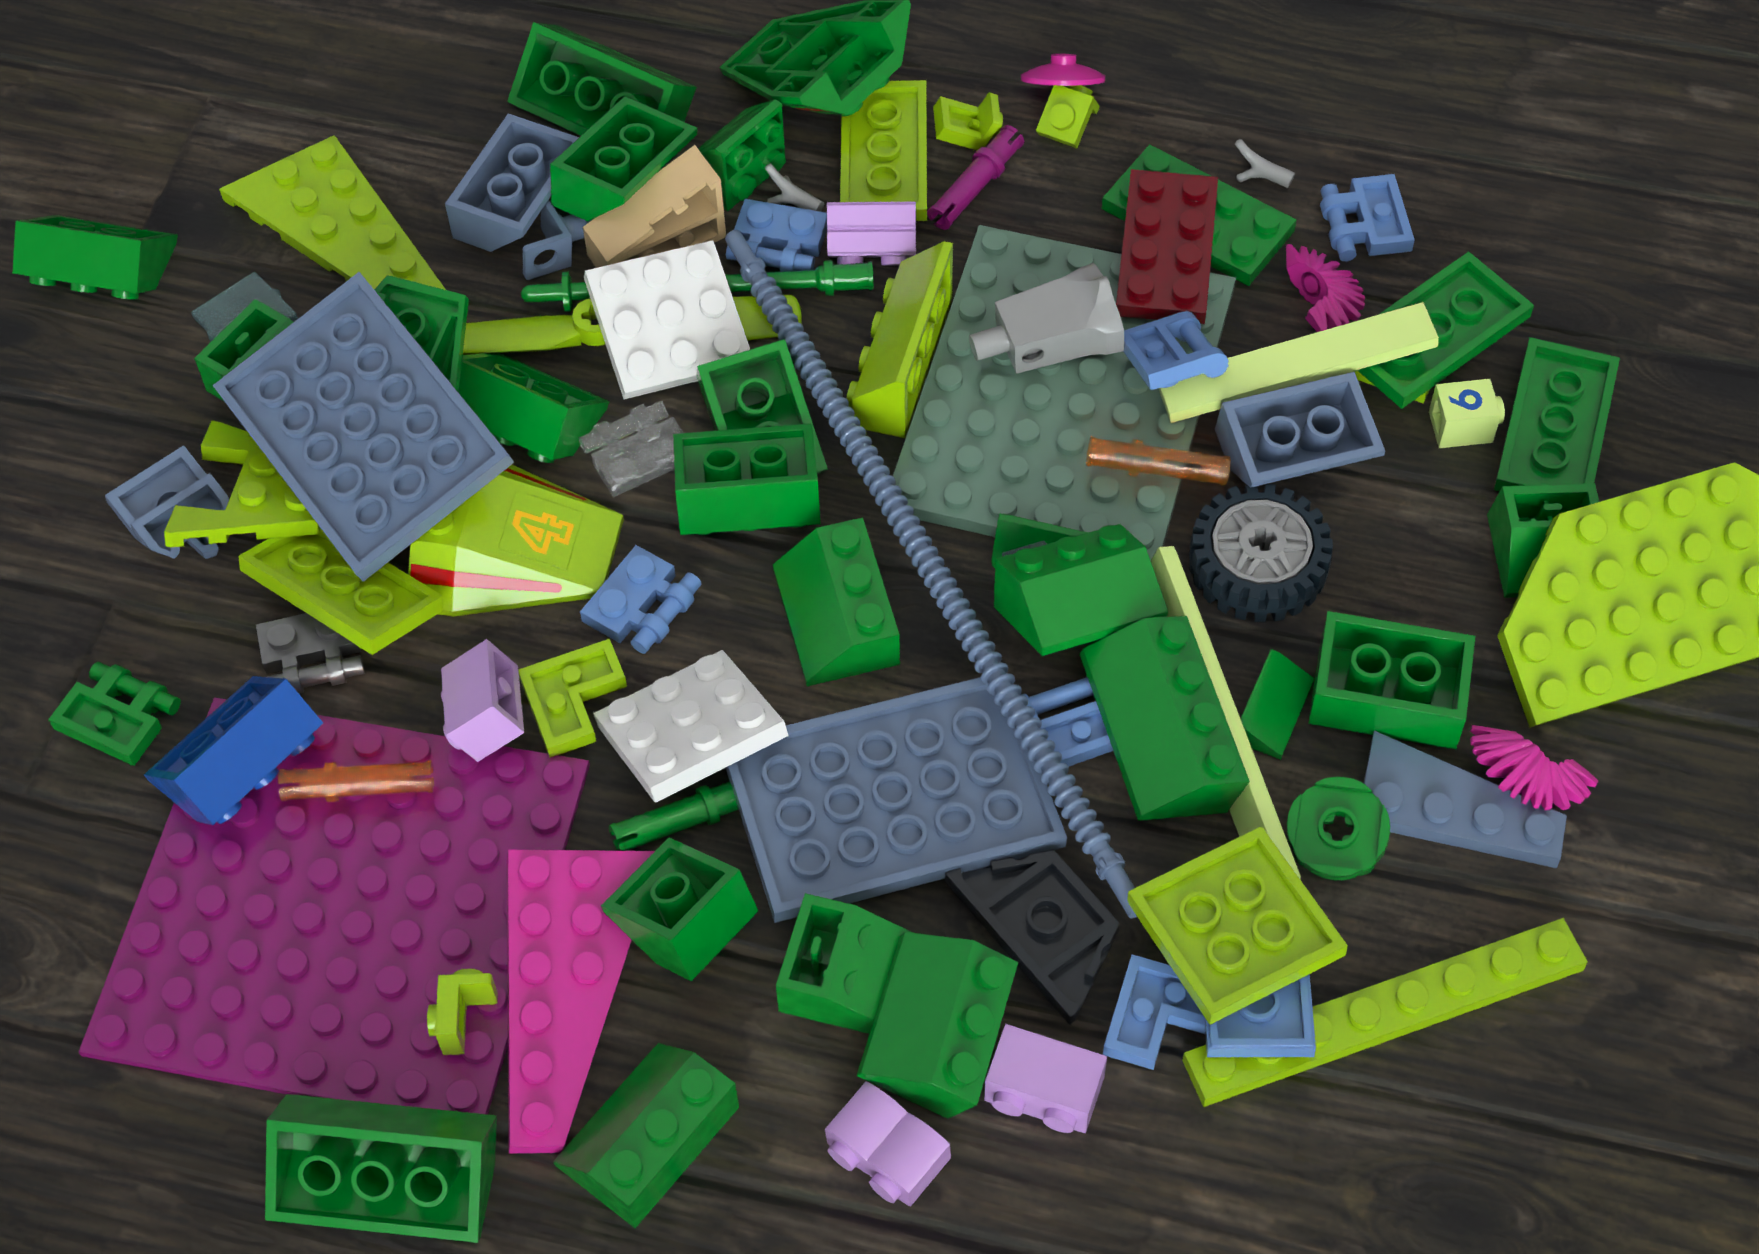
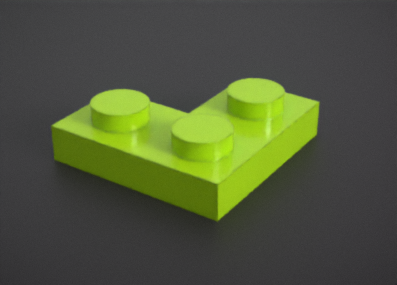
(562, 685)

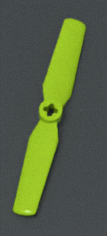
(565, 331)

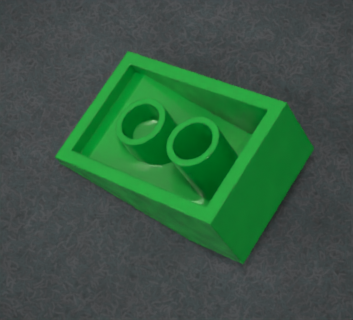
(755, 392)

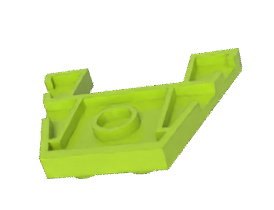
(258, 502)

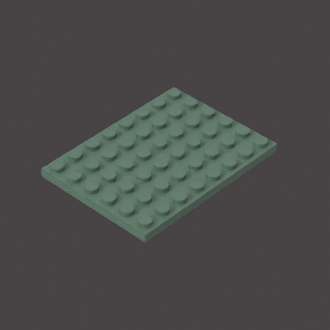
(1022, 439)

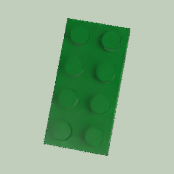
(1244, 228)
(1469, 312)
(1557, 416)

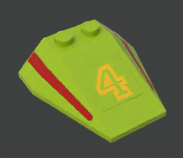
(517, 547)

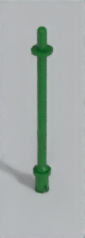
(825, 278)

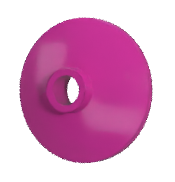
(1063, 72)

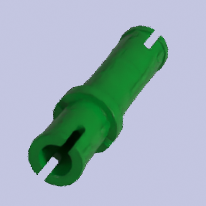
(701, 807)

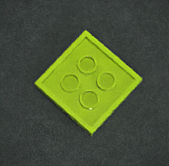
(1236, 924)

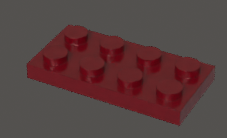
(1167, 245)

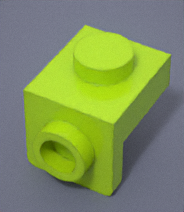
(1067, 114)
(967, 124)
(454, 994)

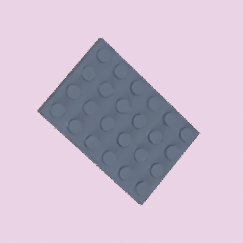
(362, 426)
(891, 798)

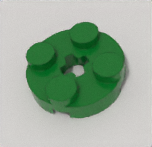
(1356, 852)

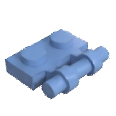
(1380, 214)
(781, 228)
(630, 593)

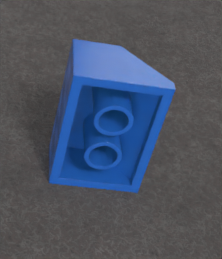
(236, 749)

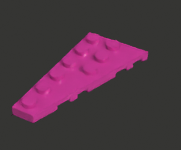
(559, 983)

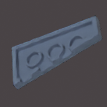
(1458, 808)

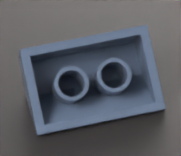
(506, 184)
(1298, 430)

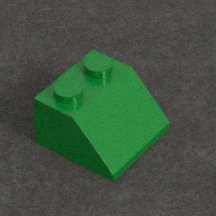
(681, 907)

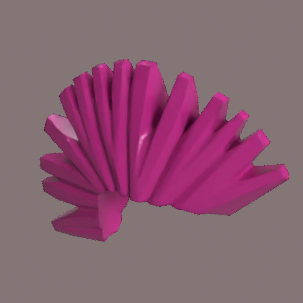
(1329, 289)
(1528, 769)

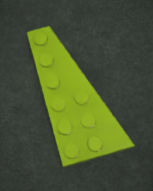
(330, 215)

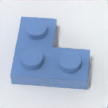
(1145, 1005)

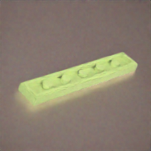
(1305, 360)

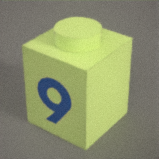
(1465, 413)

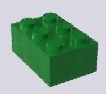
(1392, 679)

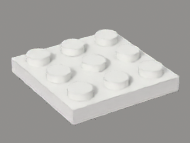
(665, 317)
(690, 725)

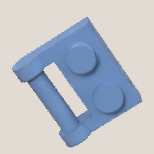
(1162, 359)
(1076, 732)

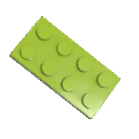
(887, 147)
(322, 584)

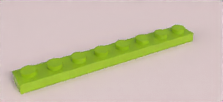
(1402, 1007)

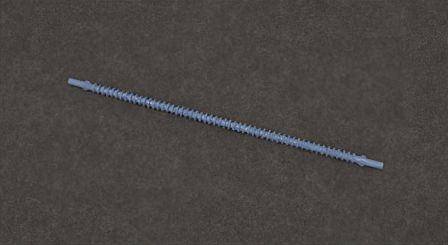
(936, 576)

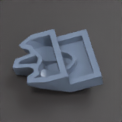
(150, 497)

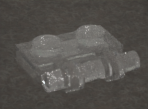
(637, 457)

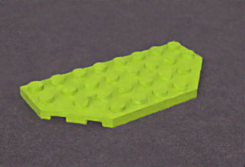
(1638, 594)

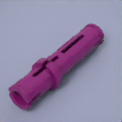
(986, 165)

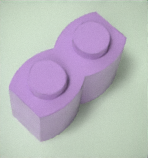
(887, 1145)

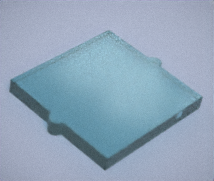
(226, 306)

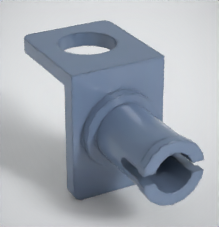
(560, 234)

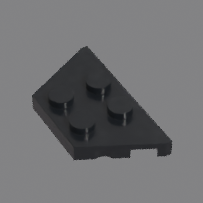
(1042, 922)

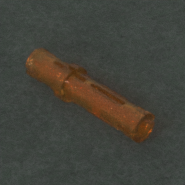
(1102, 454)
(355, 780)

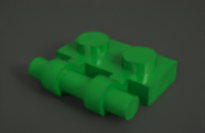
(109, 724)

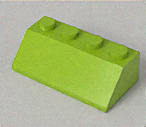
(903, 342)

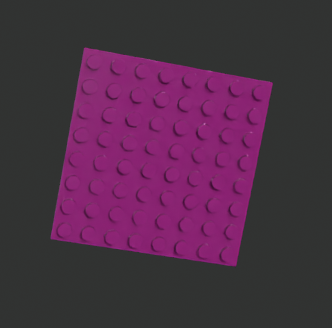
(317, 929)

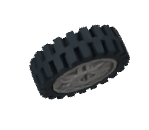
(1260, 552)

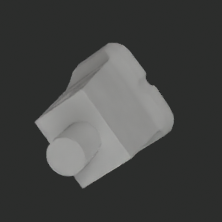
(1054, 322)

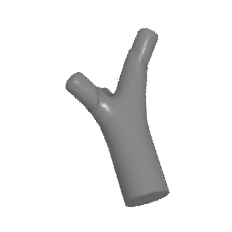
(1263, 168)
(791, 193)

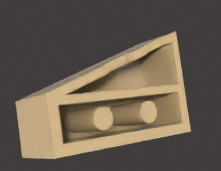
(669, 212)

